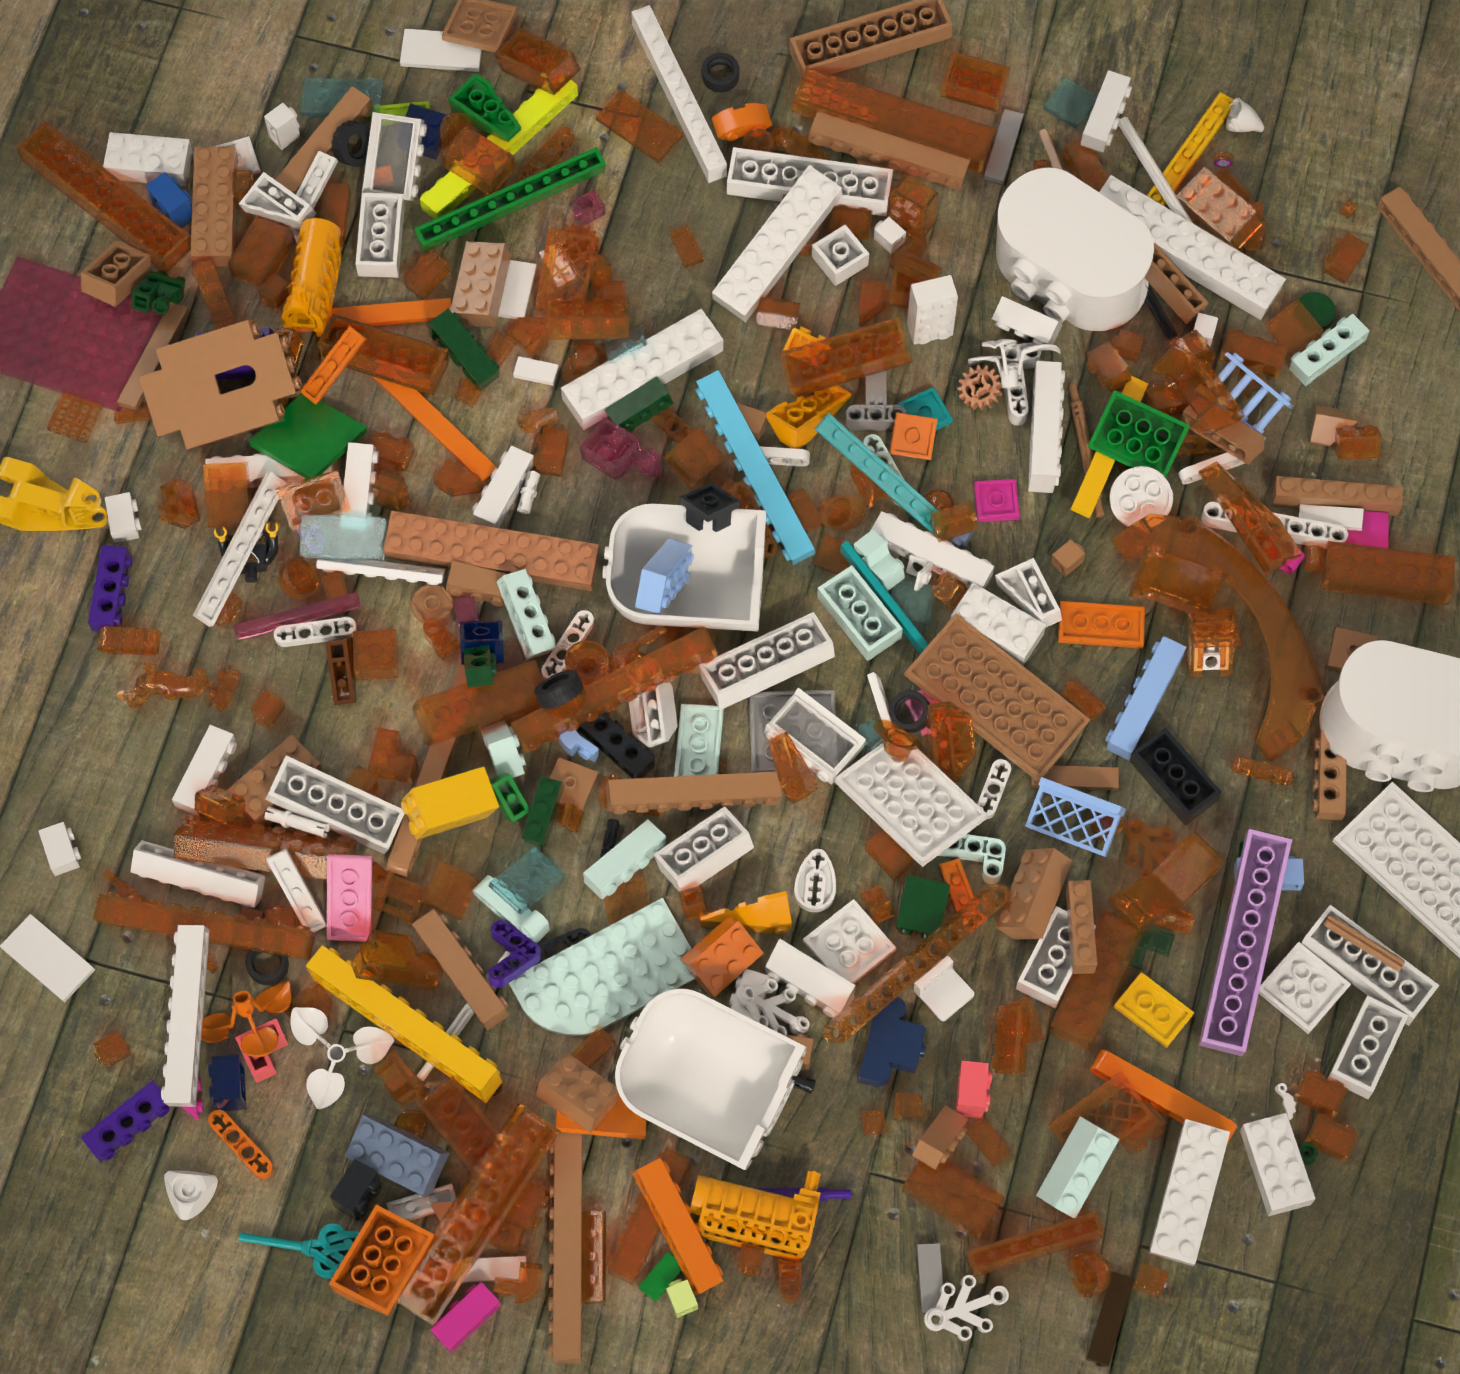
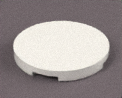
(1140, 493)

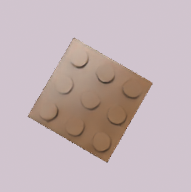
(479, 24)

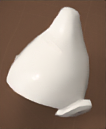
(1243, 118)

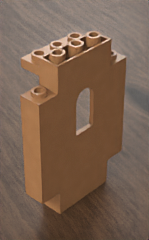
(187, 394)

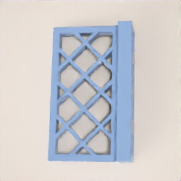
(1082, 799)

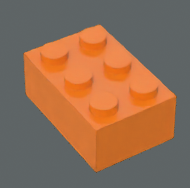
(721, 956)

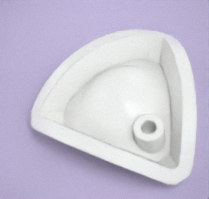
(189, 1191)

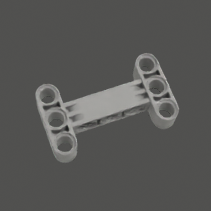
(874, 406)

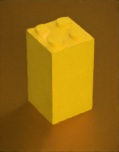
(449, 803)

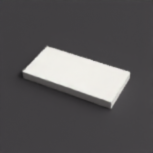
(428, 50)
(47, 958)

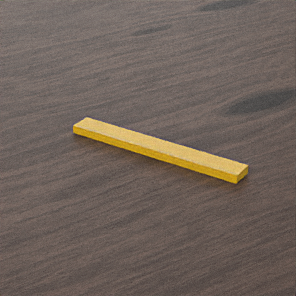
(1194, 145)
(1101, 464)

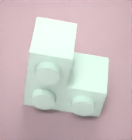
(875, 554)
(502, 745)

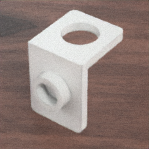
(923, 575)

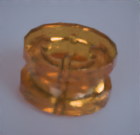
(1348, 208)

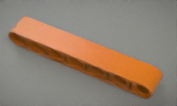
(1159, 1094)

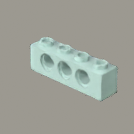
(1307, 370)
(523, 625)

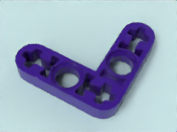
(518, 955)

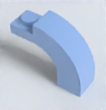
(573, 742)

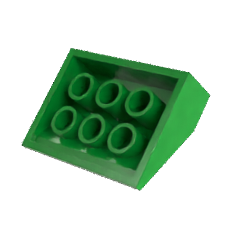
(1138, 434)

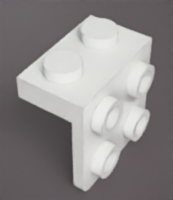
(943, 989)

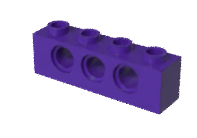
(110, 558)
(114, 1122)

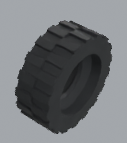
(341, 139)
(558, 689)

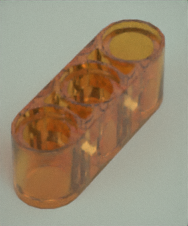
(129, 640)

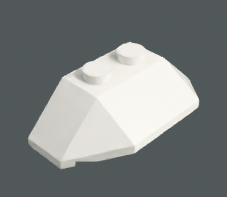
(654, 715)

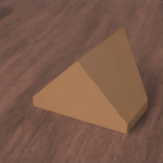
(1325, 424)

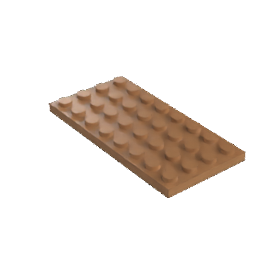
(1003, 697)

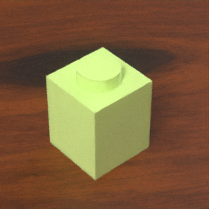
(681, 1297)

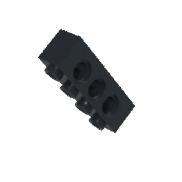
(635, 767)

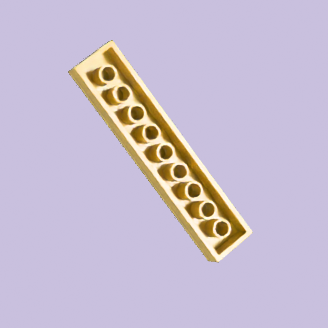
(405, 1024)

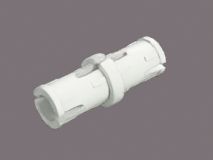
(528, 492)

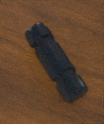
(610, 836)

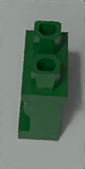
(157, 292)

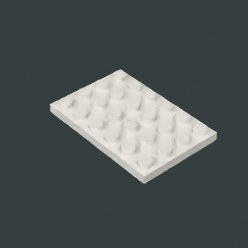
(911, 801)

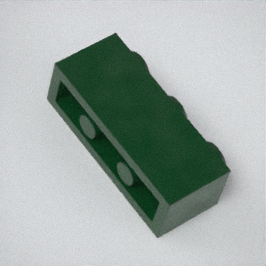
(640, 405)
(543, 811)

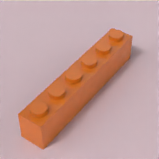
(677, 1226)

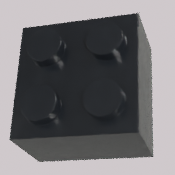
(356, 1190)

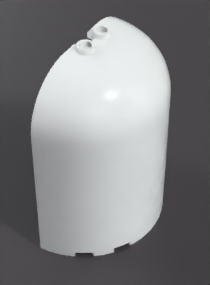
(723, 576)
(707, 1073)

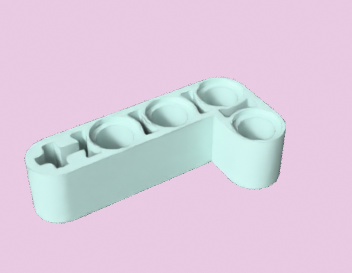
(983, 855)
(530, 923)

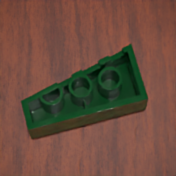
(464, 349)

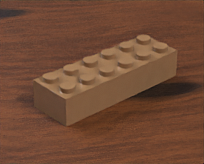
(213, 205)

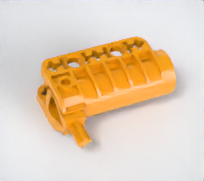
(313, 276)
(757, 1213)

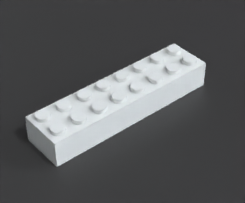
(774, 174)
(777, 243)
(664, 356)

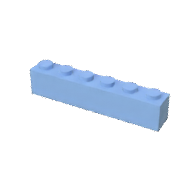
(1146, 697)

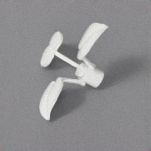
(1008, 374)
(324, 1085)

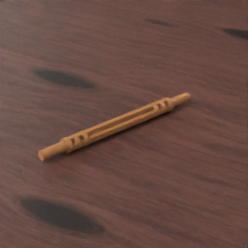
(1083, 437)

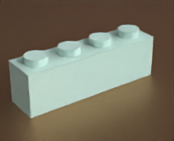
(624, 859)

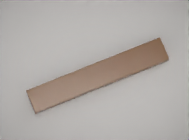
(163, 336)

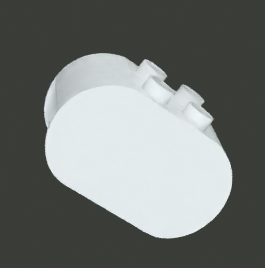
(1072, 250)
(1397, 715)

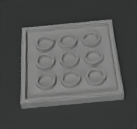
(762, 710)

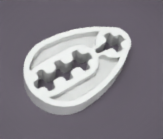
(826, 885)

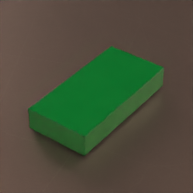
(660, 1277)

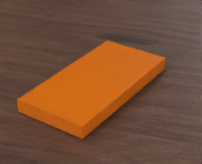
(1101, 624)
(617, 1123)

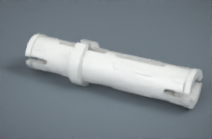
(288, 819)

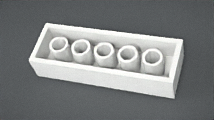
(1046, 427)
(767, 660)
(336, 804)
(1403, 989)
(1189, 1192)

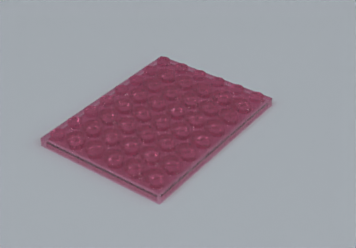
(69, 338)

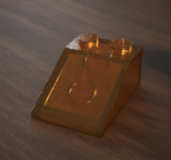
(312, 496)

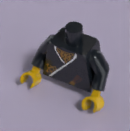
(261, 555)

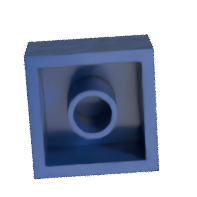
(170, 199)

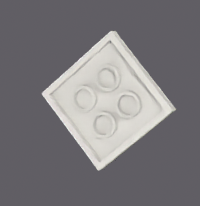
(849, 943)
(1303, 987)

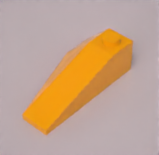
(796, 421)
(767, 916)

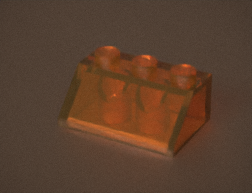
(1011, 1040)

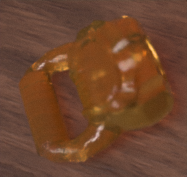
(946, 587)

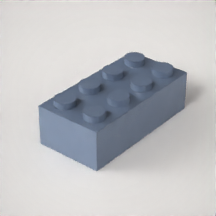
(397, 1154)

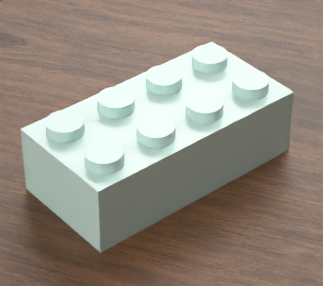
(859, 613)

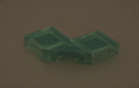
(1155, 941)

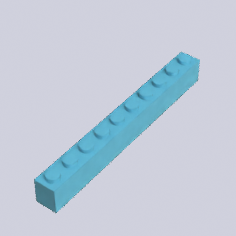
(755, 468)

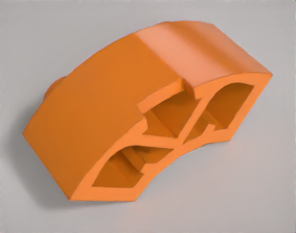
(736, 123)

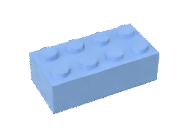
(664, 576)

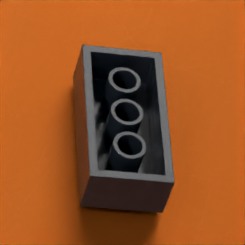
(1175, 776)

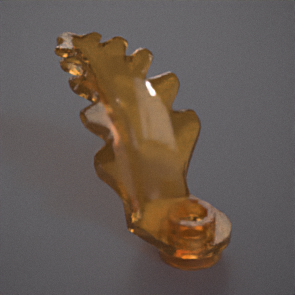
(796, 144)

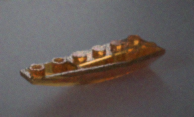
(1252, 520)

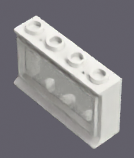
(394, 155)
(818, 735)

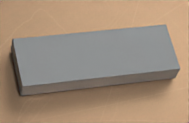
(929, 1275)

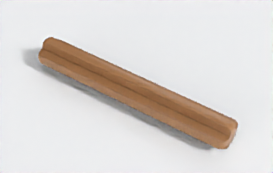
(1364, 943)

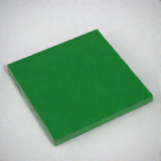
(308, 437)

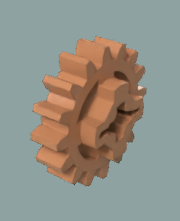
(976, 380)

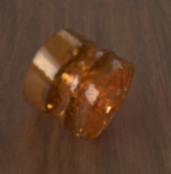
(587, 657)

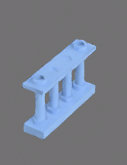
(1236, 360)

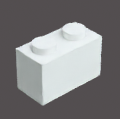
(282, 126)
(122, 517)
(59, 848)

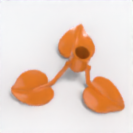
(259, 1043)

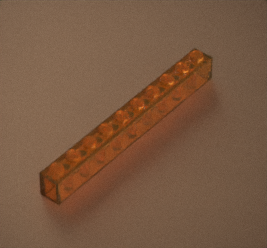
(616, 688)
(224, 930)

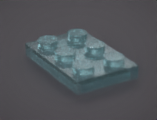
(527, 880)

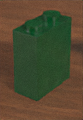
(922, 906)

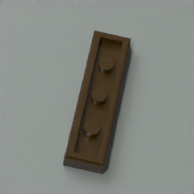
(1110, 1319)

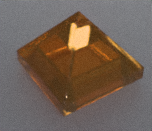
(378, 873)

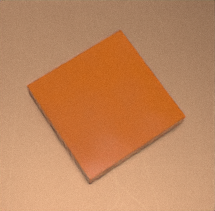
(913, 436)

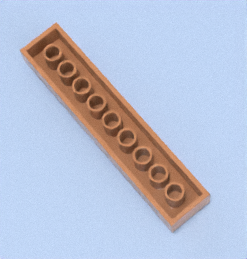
(502, 550)

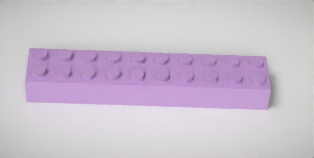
(1245, 942)

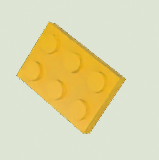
(1153, 1010)

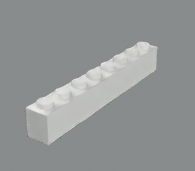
(186, 1016)

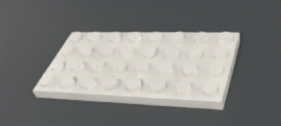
(1410, 860)

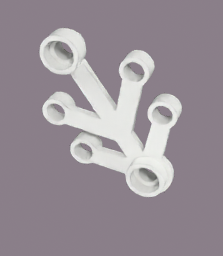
(748, 996)
(962, 1309)

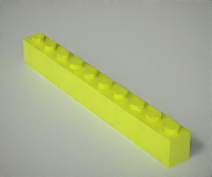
(531, 116)

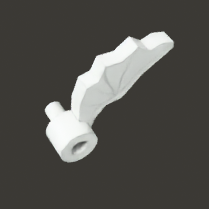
(1288, 1103)

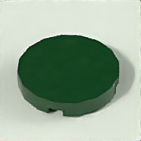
(1320, 307)

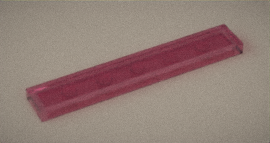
(297, 615)

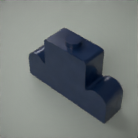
(891, 1045)

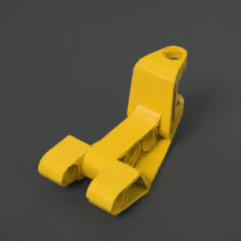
(44, 505)

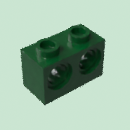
(479, 666)

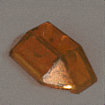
(950, 738)

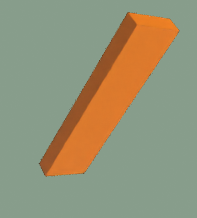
(333, 365)

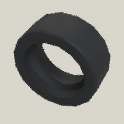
(720, 85)
(895, 705)
(266, 979)

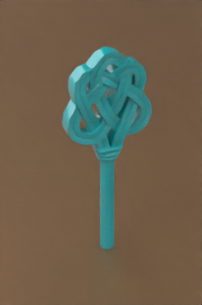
(309, 1247)

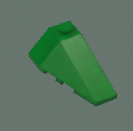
(484, 108)

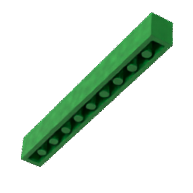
(509, 200)

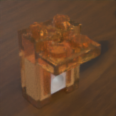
(1205, 634)

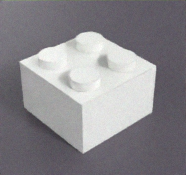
(840, 255)

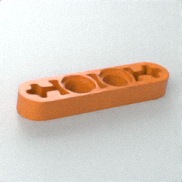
(238, 1146)

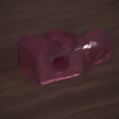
(617, 450)

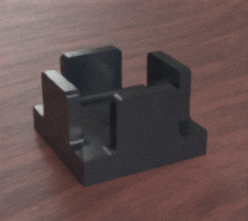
(709, 504)

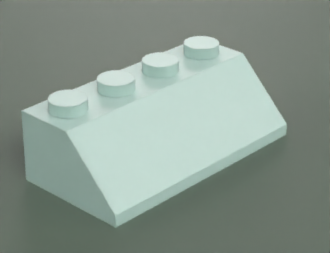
(1077, 1167)

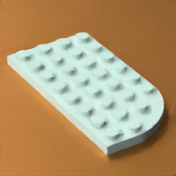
(606, 974)

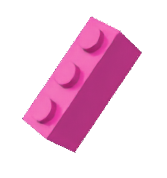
(465, 1317)

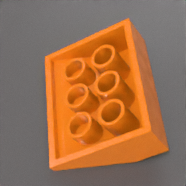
(381, 1261)

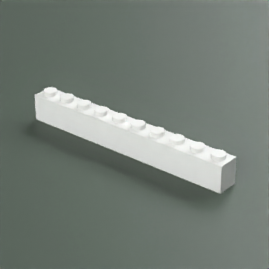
(679, 94)

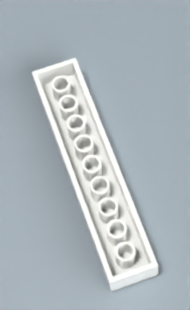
(1200, 253)

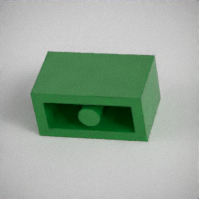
(509, 797)

